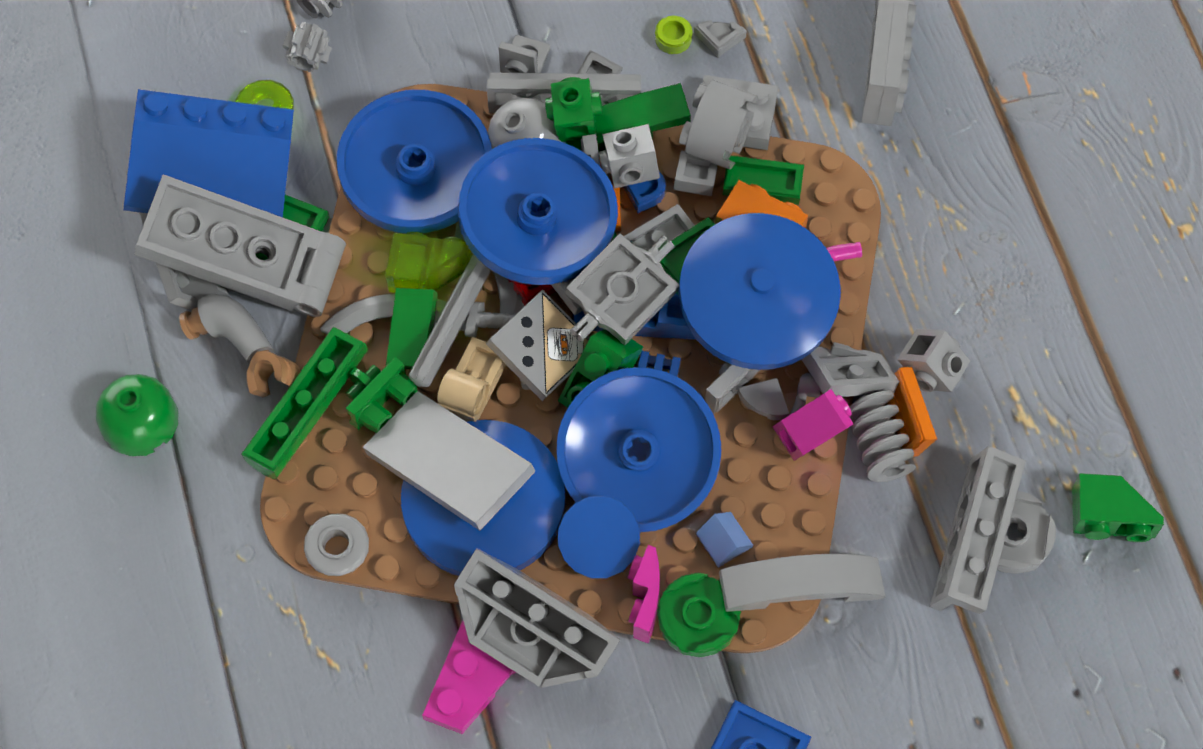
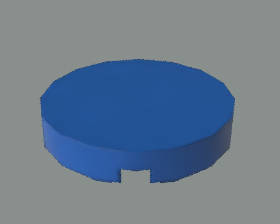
(599, 537)

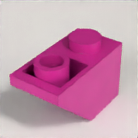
(814, 424)

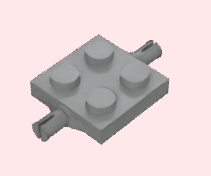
(622, 289)

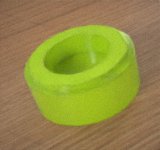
(673, 34)

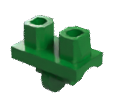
(373, 390)

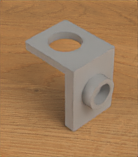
(518, 59)

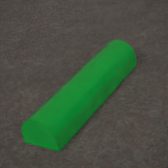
(304, 403)

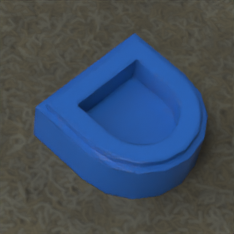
(646, 194)

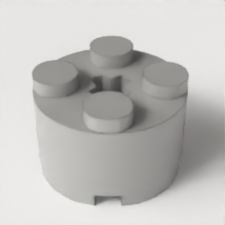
(719, 123)

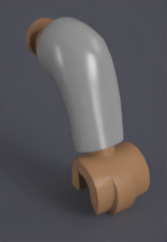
(228, 318)

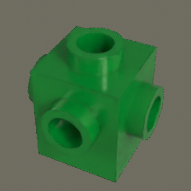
(573, 108)

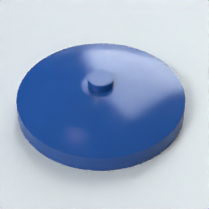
(409, 158)
(537, 210)
(759, 291)
(642, 443)
(515, 533)

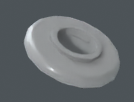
(330, 527)

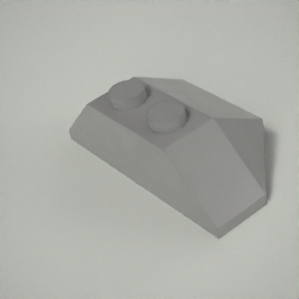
(529, 624)

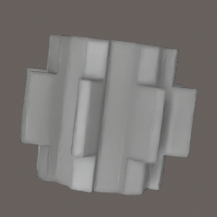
(307, 47)

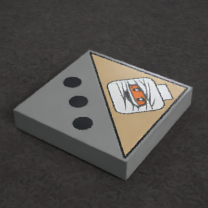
(539, 345)

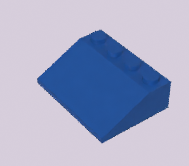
(209, 144)

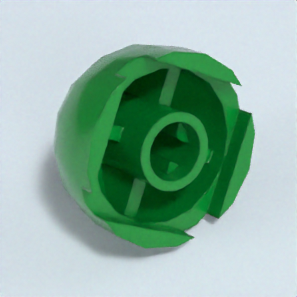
(136, 414)

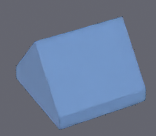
(723, 538)

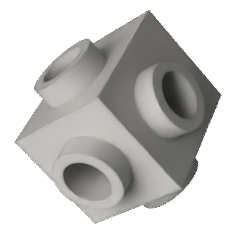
(629, 156)
(934, 359)

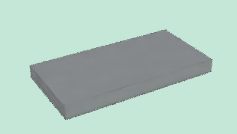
(449, 460)

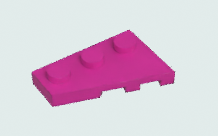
(464, 685)

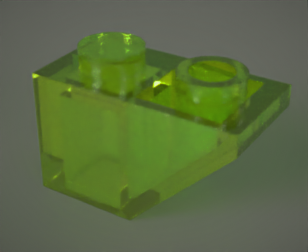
(425, 261)

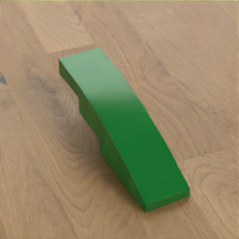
(658, 108)

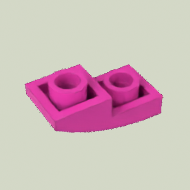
(645, 585)

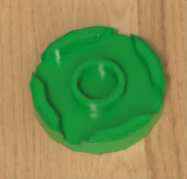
(695, 617)

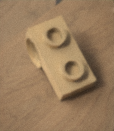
(472, 383)

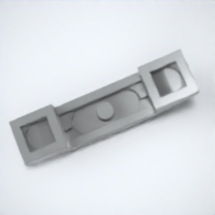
(800, 579)

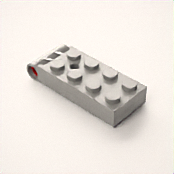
(888, 60)
(219, 242)

